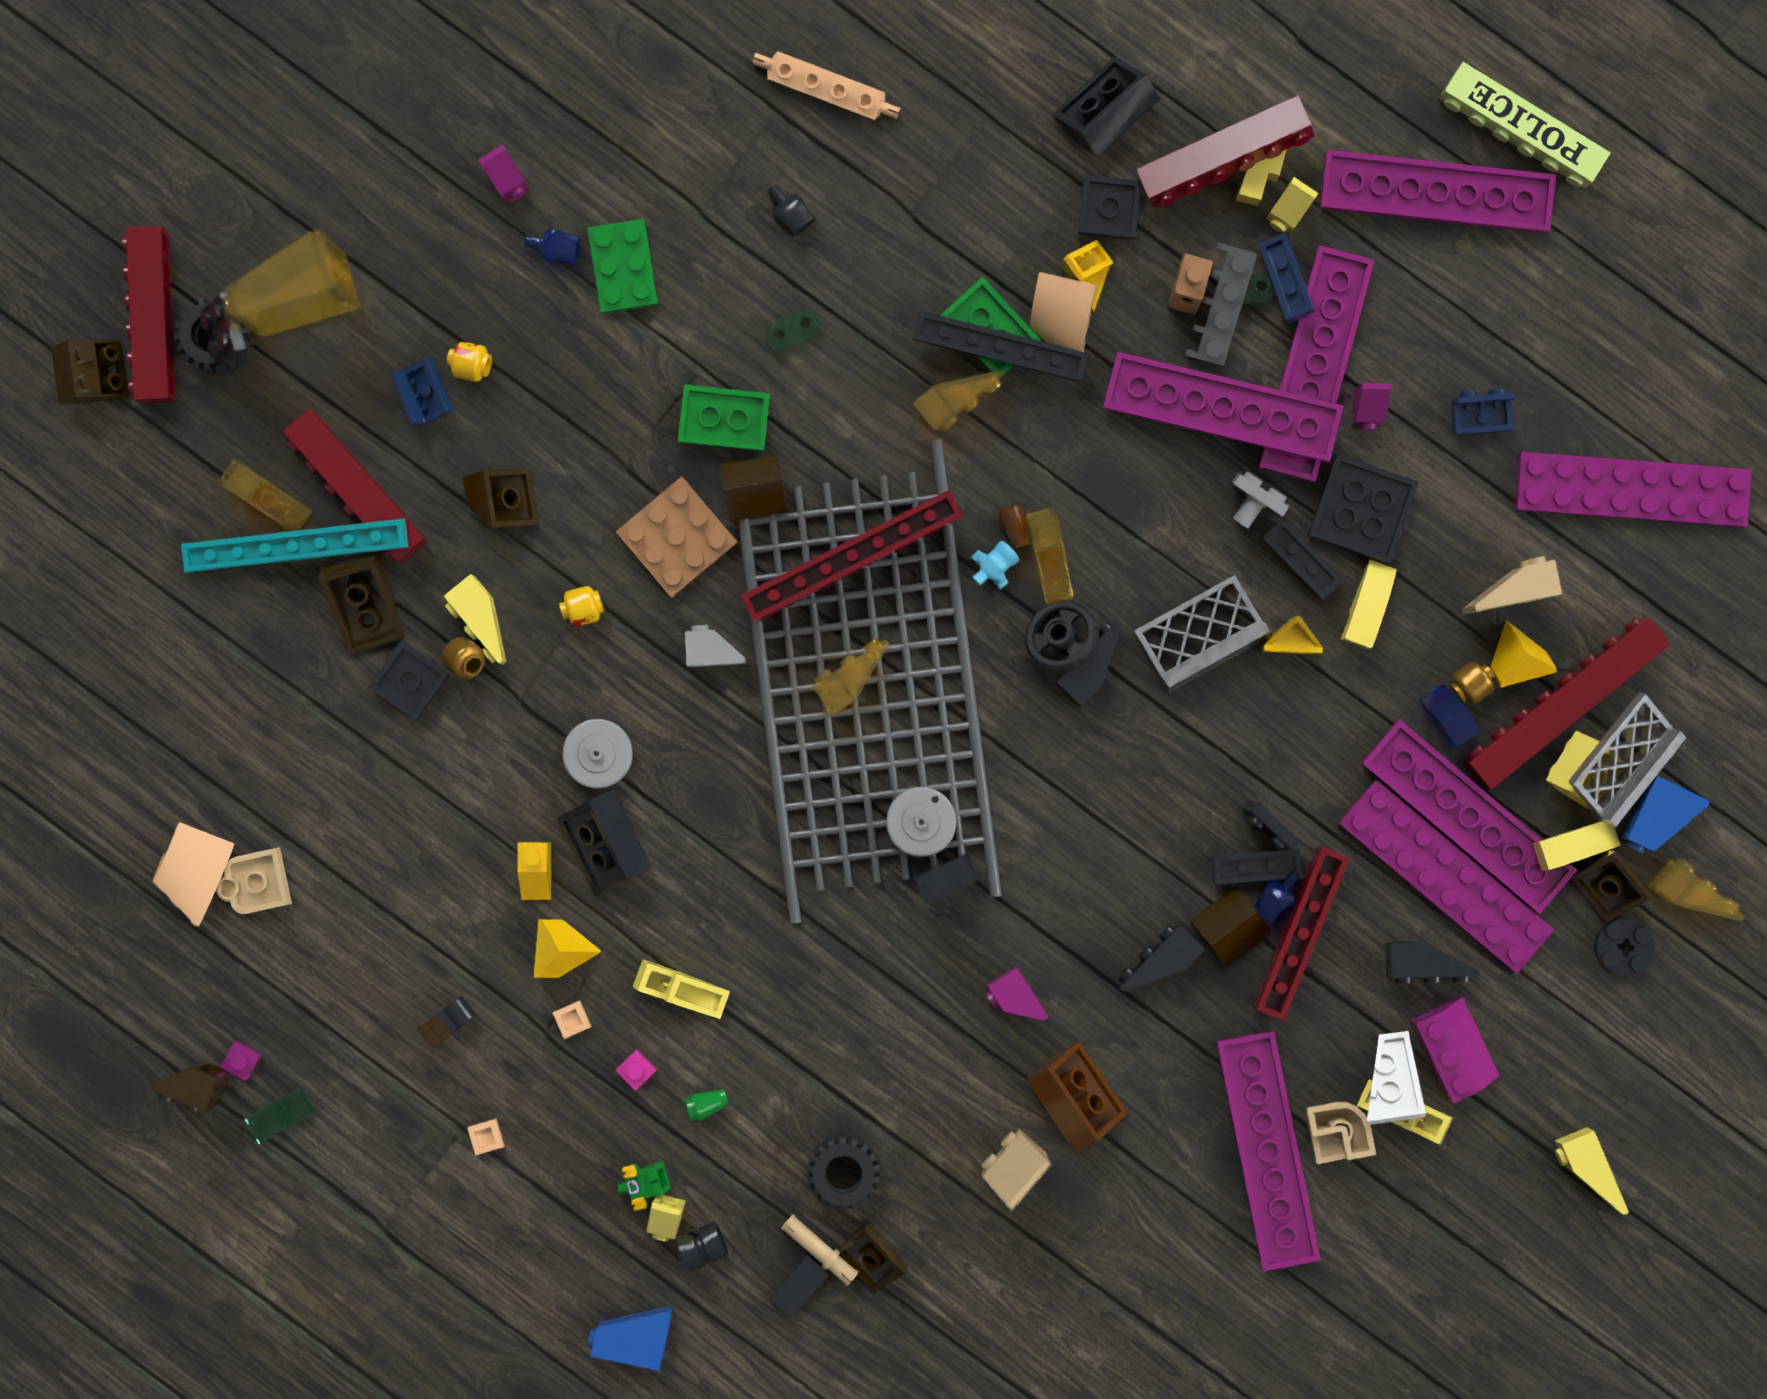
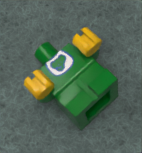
(644, 1183)

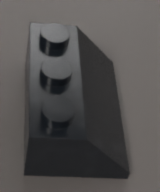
(1107, 105)
(604, 842)

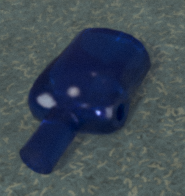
(556, 246)
(1277, 898)

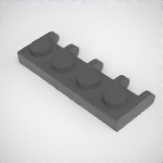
(1224, 305)

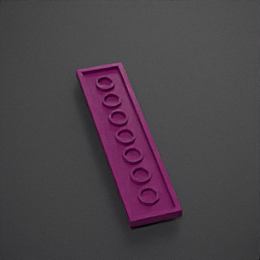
(1437, 191)
(1322, 343)
(1223, 407)
(1633, 489)
(1465, 815)
(1445, 876)
(1268, 1150)

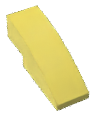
(1254, 181)
(1369, 605)
(1575, 845)
(681, 989)
(1431, 1126)

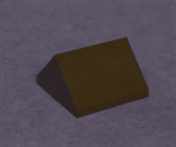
(753, 488)
(1610, 885)
(1230, 926)
(873, 1257)

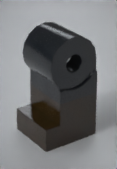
(446, 1022)

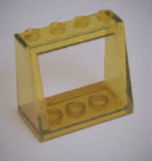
(295, 287)

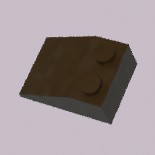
(361, 601)

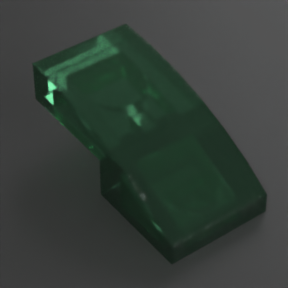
(279, 1115)

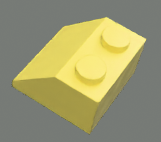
(1572, 757)

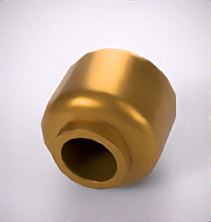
(463, 658)
(1472, 683)

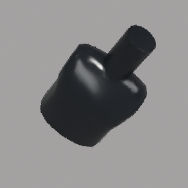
(791, 211)

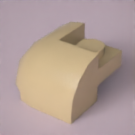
(1339, 1132)

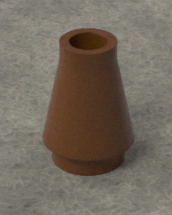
(1014, 524)

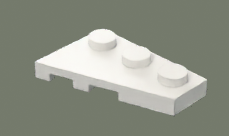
(1395, 1082)

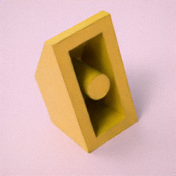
(534, 870)

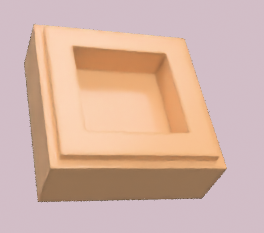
(572, 1019)
(485, 1136)

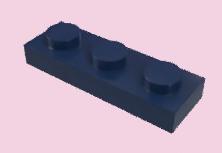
(1287, 277)

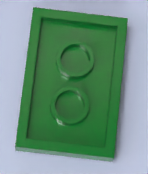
(622, 266)
(986, 308)
(724, 418)

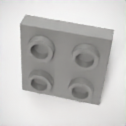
(1256, 499)

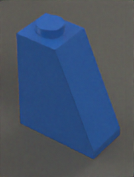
(1660, 815)
(633, 1338)

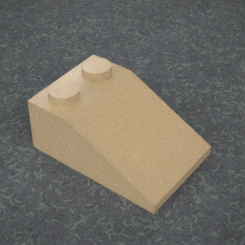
(1531, 582)
(1015, 1167)

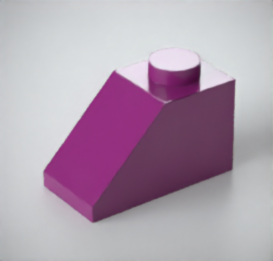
(504, 174)
(1370, 405)
(1015, 995)

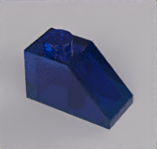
(1449, 716)

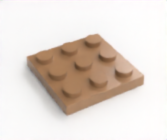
(676, 537)

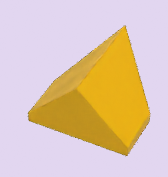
(1088, 265)
(1293, 638)
(1519, 658)
(560, 949)

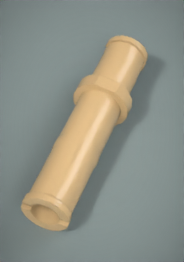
(821, 1251)

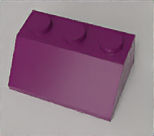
(1455, 1050)

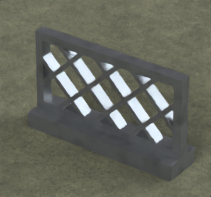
(1214, 655)
(1637, 770)

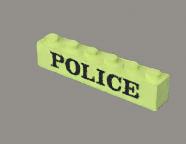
(1524, 126)

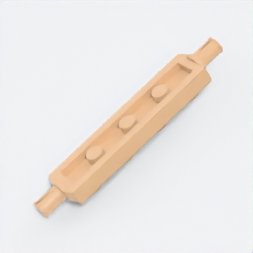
(826, 85)

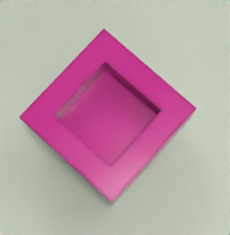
(636, 1069)

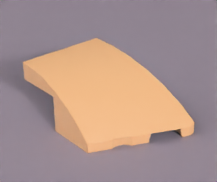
(1062, 310)
(192, 870)

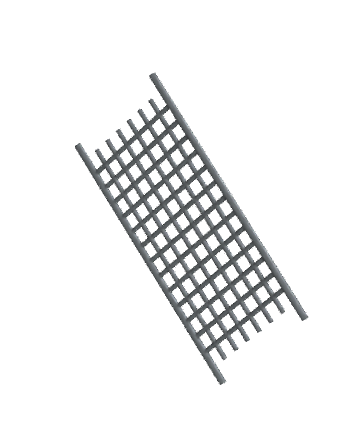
(912, 703)

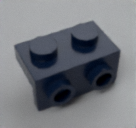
(421, 392)
(1482, 413)

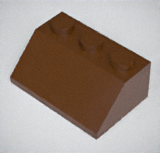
(1077, 1097)

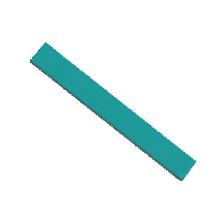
(295, 545)

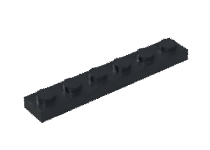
(1000, 346)

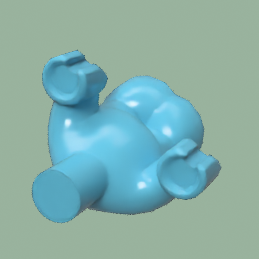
(995, 564)

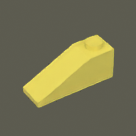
(1586, 1160)

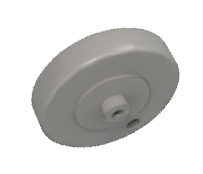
(597, 753)
(921, 822)

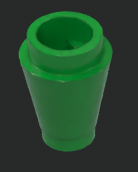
(705, 1104)

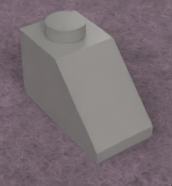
(708, 648)

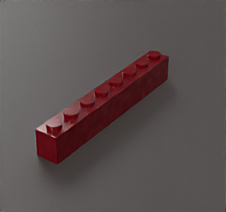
(852, 556)
(1566, 703)

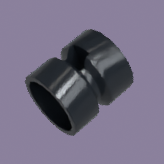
(702, 1246)

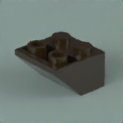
(89, 371)
(197, 1086)

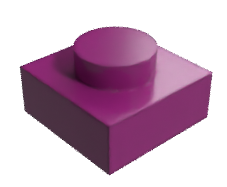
(241, 1060)

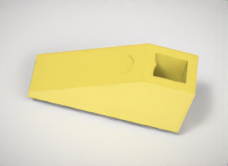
(478, 611)

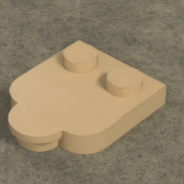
(255, 882)

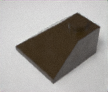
(502, 497)

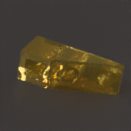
(948, 399)
(264, 496)
(1049, 555)
(845, 684)
(1683, 889)

